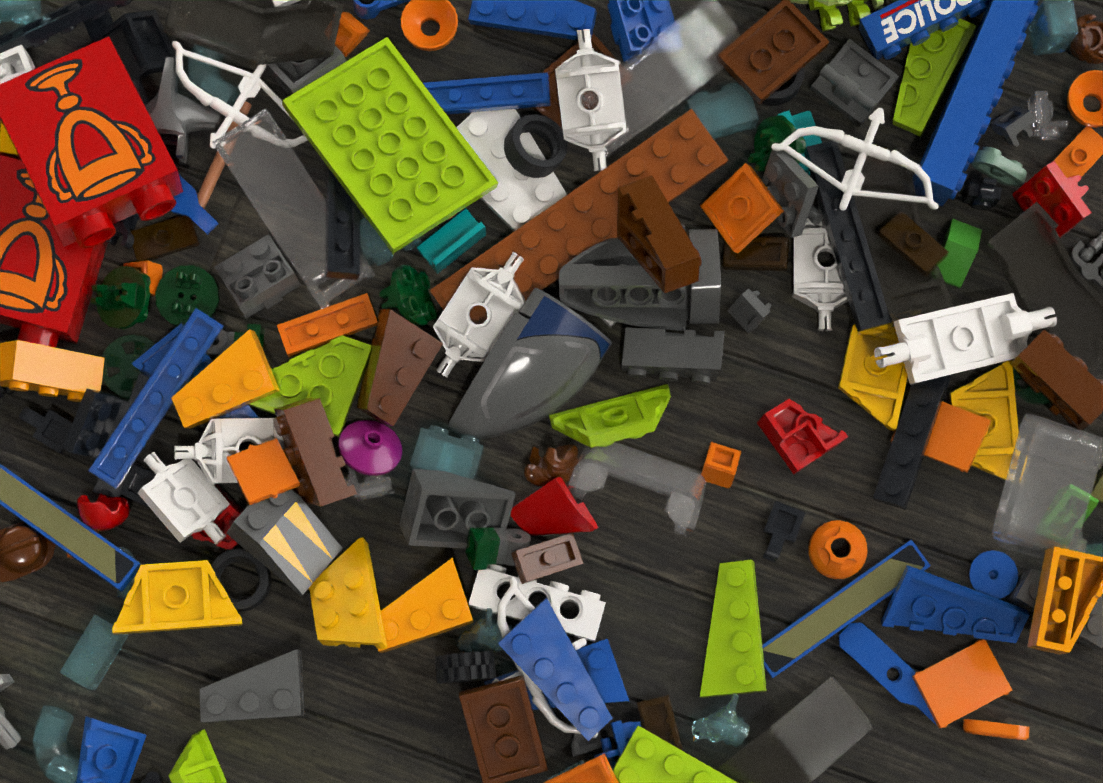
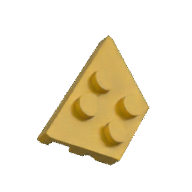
(871, 387)
(992, 397)
(176, 599)
(348, 602)

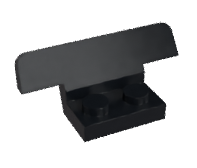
(138, 42)
(94, 425)

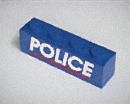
(912, 22)

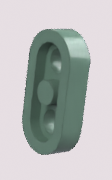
(996, 166)

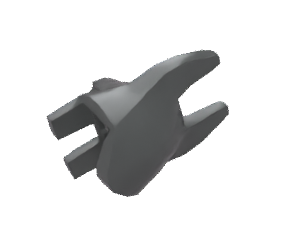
(178, 115)

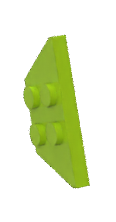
(614, 418)
(197, 762)

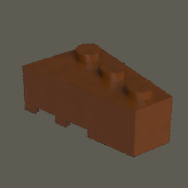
(655, 235)
(395, 367)
(1061, 379)
(311, 452)

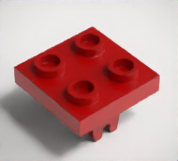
(1056, 195)

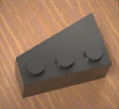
(672, 354)
(1025, 596)
(257, 693)

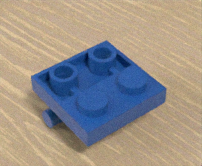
(638, 23)

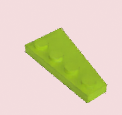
(928, 75)
(735, 642)

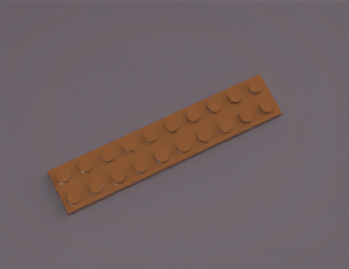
(588, 215)

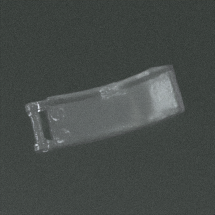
(671, 67)
(284, 200)

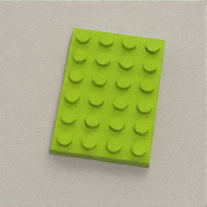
(390, 144)

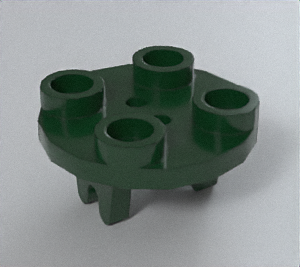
(772, 131)
(187, 281)
(410, 295)
(123, 297)

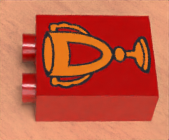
(88, 144)
(41, 281)

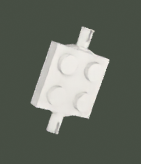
(183, 499)

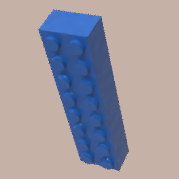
(974, 96)

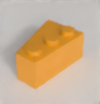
(49, 370)
(227, 383)
(1064, 598)
(427, 609)

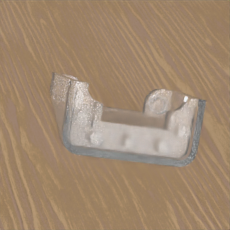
(681, 484)
(1047, 488)

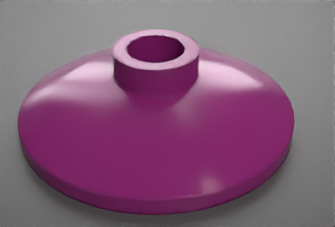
(370, 457)

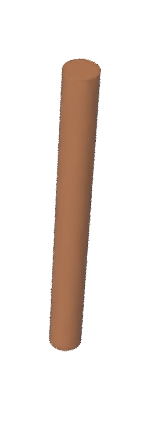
(216, 167)

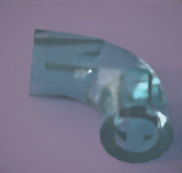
(208, 76)
(51, 745)

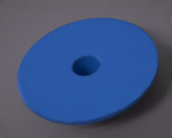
(993, 574)

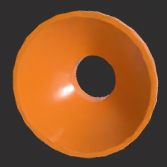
(420, 11)
(1086, 85)
(825, 561)

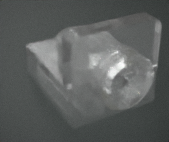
(1043, 112)
(372, 487)

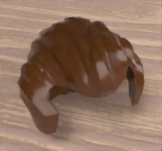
(1089, 40)
(555, 463)

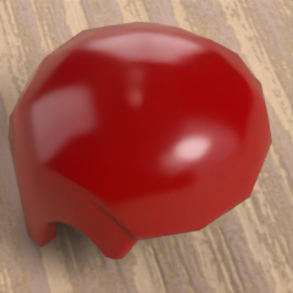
(104, 512)

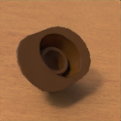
(22, 551)

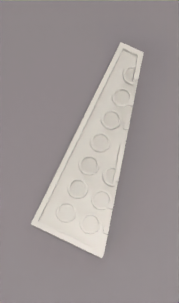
(516, 196)

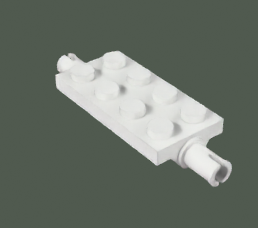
(962, 337)

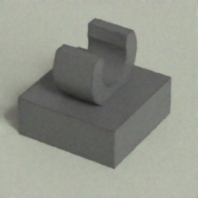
(1012, 123)
(749, 310)

